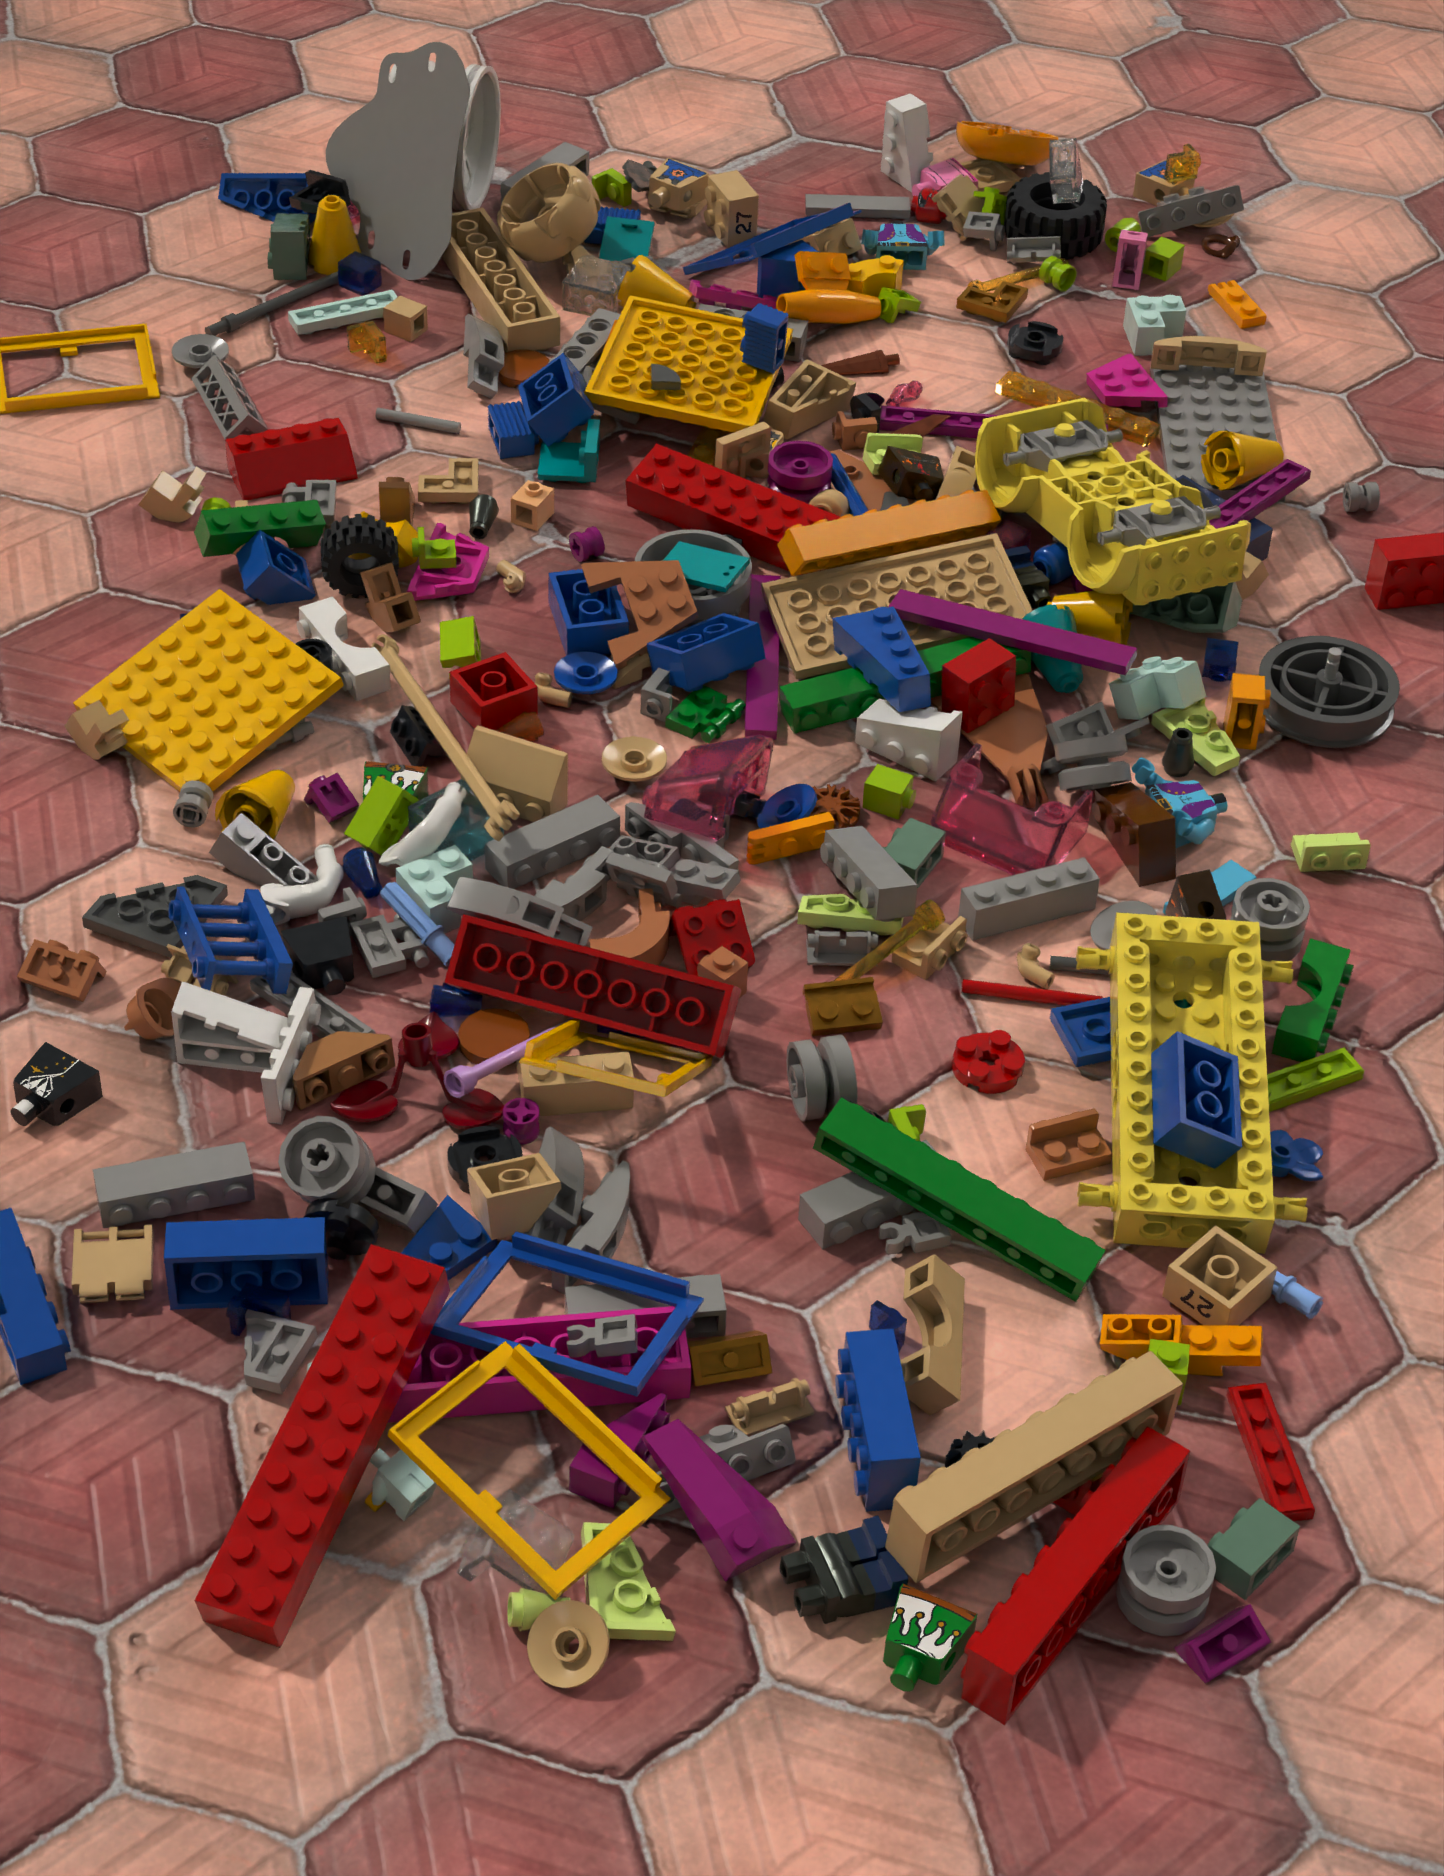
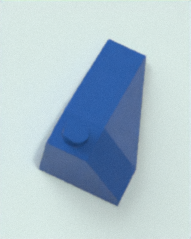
(263, 192)

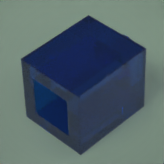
(359, 273)

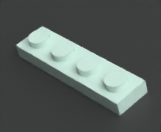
(340, 312)

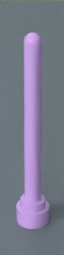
(463, 1079)

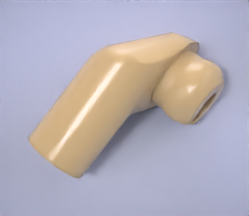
(514, 576)
(548, 694)
(1030, 969)

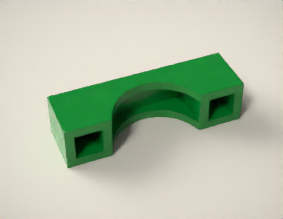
(229, 528)
(1303, 1026)

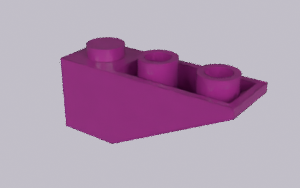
(592, 1477)

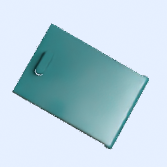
(626, 241)
(708, 566)

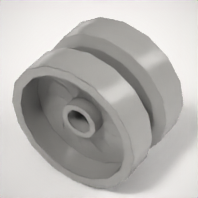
(1092, 762)
(1280, 913)
(820, 1075)
(327, 1161)
(1165, 1580)

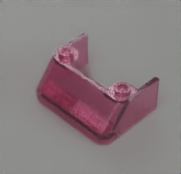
(1002, 830)

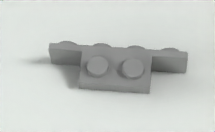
(1190, 209)
(1086, 724)
(745, 1454)

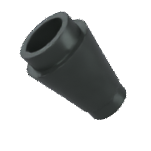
(482, 514)
(1179, 753)

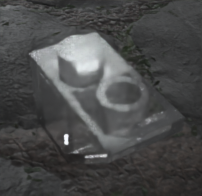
(1065, 171)

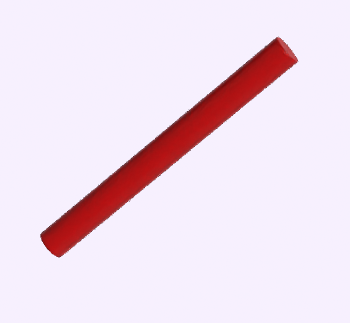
(1024, 993)

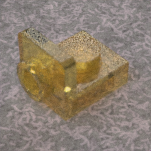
(1182, 165)
(369, 338)

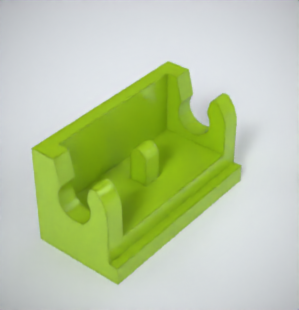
(459, 642)
(381, 816)

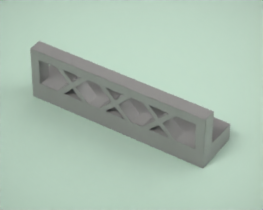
(231, 392)

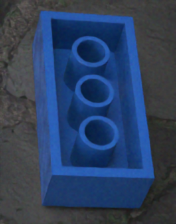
(216, 1258)
(877, 1417)

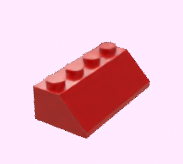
(271, 459)

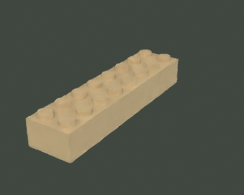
(500, 284)
(1029, 1466)

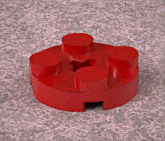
(992, 1046)

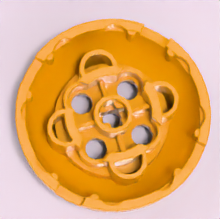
(1003, 144)

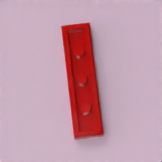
(1270, 1451)

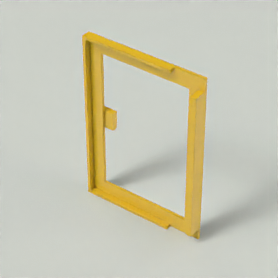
(68, 343)
(567, 1036)
(578, 1419)

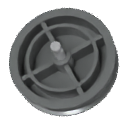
(1329, 691)

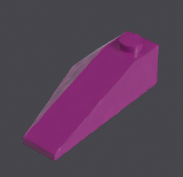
(724, 1509)

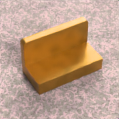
(729, 1357)

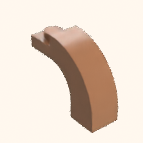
(648, 940)

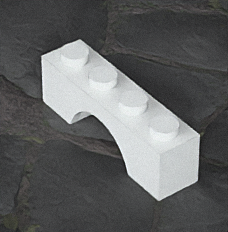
(361, 669)

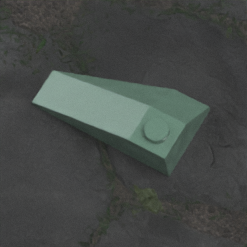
(1200, 612)

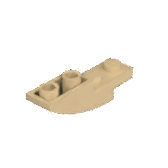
(959, 474)

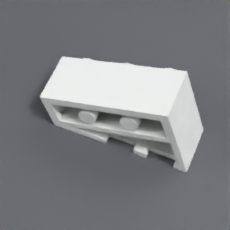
(905, 140)
(914, 738)
(223, 1031)

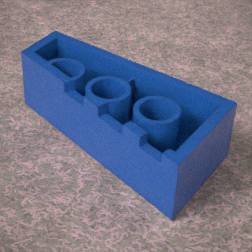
(886, 656)
(25, 1315)

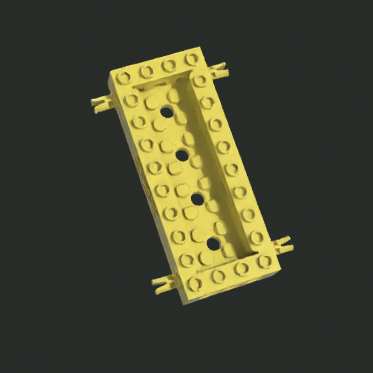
(1221, 976)

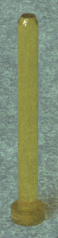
(1013, 278)

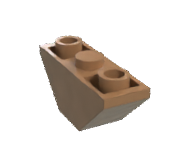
(396, 500)
(339, 1064)

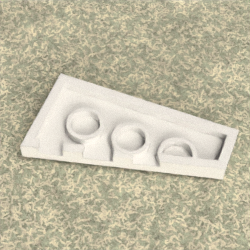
(278, 1081)

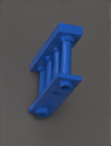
(256, 927)

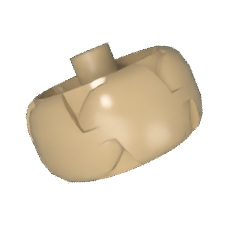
(548, 212)

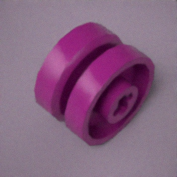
(799, 469)

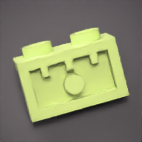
(877, 444)
(1330, 851)

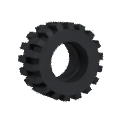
(354, 537)

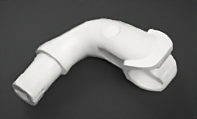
(430, 832)
(305, 899)

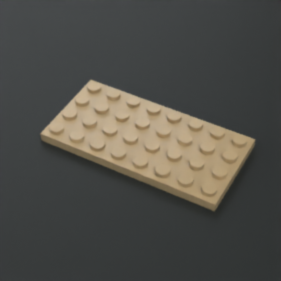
(962, 572)

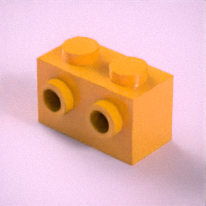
(1245, 709)

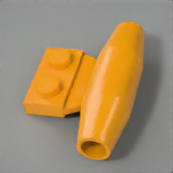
(826, 293)

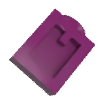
(331, 797)

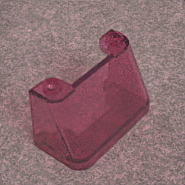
(706, 783)

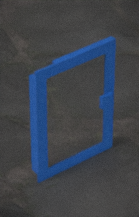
(772, 239)
(585, 1267)

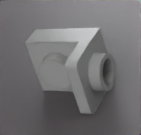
(984, 226)
(656, 695)
(352, 908)

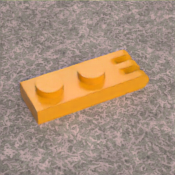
(1237, 304)
(788, 838)

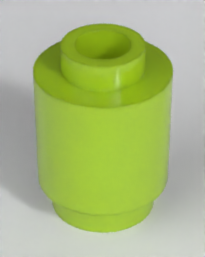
(1112, 234)

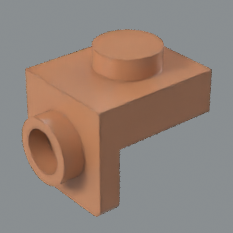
(852, 432)

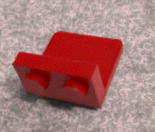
(708, 928)

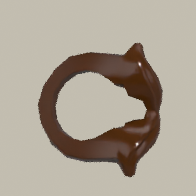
(1230, 242)

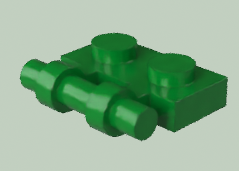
(698, 712)

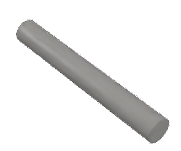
(418, 420)

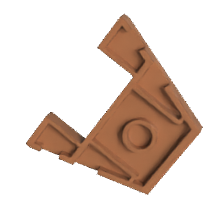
(655, 596)

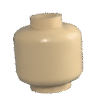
(831, 501)

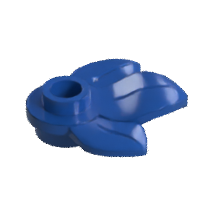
(1294, 1156)

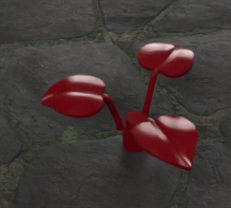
(420, 1045)

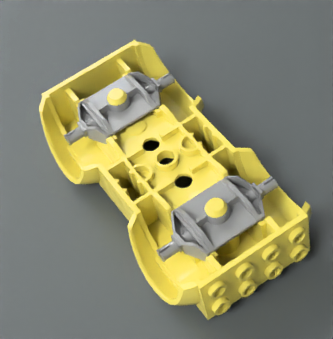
(1121, 521)

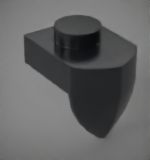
(866, 406)

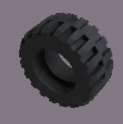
(1033, 214)

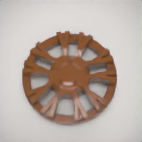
(837, 806)

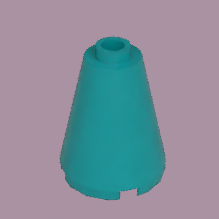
(1061, 674)

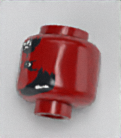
(925, 208)

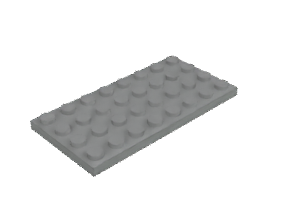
(1203, 403)

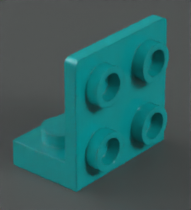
(572, 460)

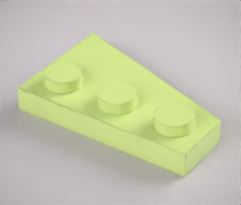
(842, 913)
(623, 1594)

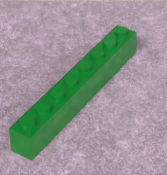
(847, 693)
(959, 1199)

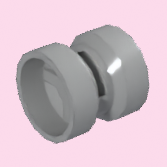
(1361, 496)
(193, 804)

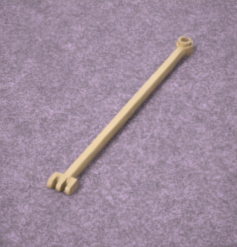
(496, 811)

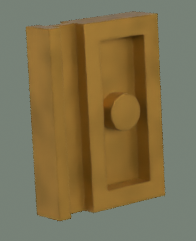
(842, 1006)

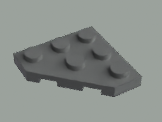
(144, 916)

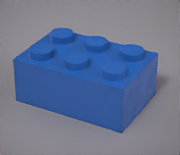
(556, 400)
(582, 617)
(707, 651)
(1196, 1100)

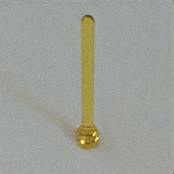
(927, 917)

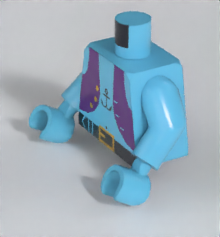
(903, 243)
(1186, 800)

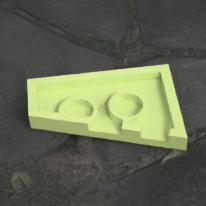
(1210, 744)

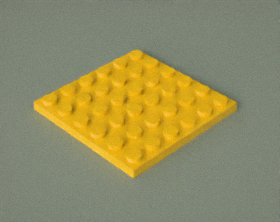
(700, 348)
(212, 693)

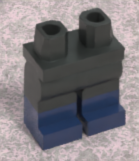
(1032, 580)
(844, 1573)

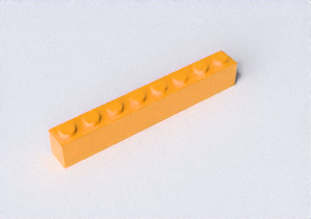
(887, 532)

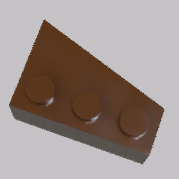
(1138, 831)

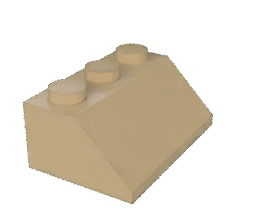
(521, 772)
(569, 1094)

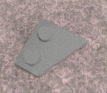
(274, 1350)

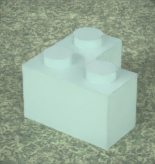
(1152, 320)
(1157, 686)
(432, 882)

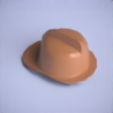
(151, 1009)

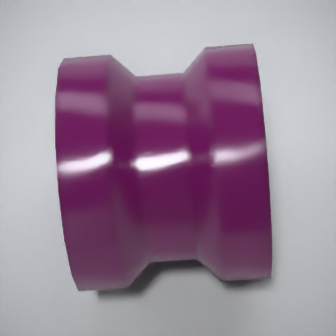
(586, 544)
(521, 1120)

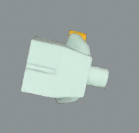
(399, 1484)

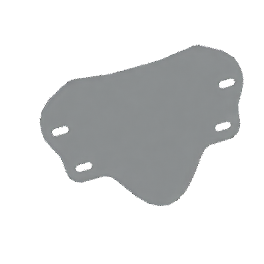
(404, 158)

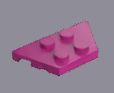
(1125, 384)
(444, 582)

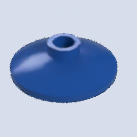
(585, 672)
(788, 805)

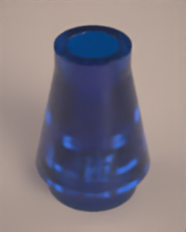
(362, 870)
(453, 1001)

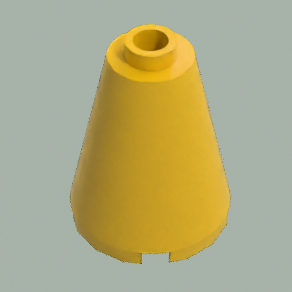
(332, 235)
(653, 283)
(1238, 458)
(1099, 614)
(259, 799)

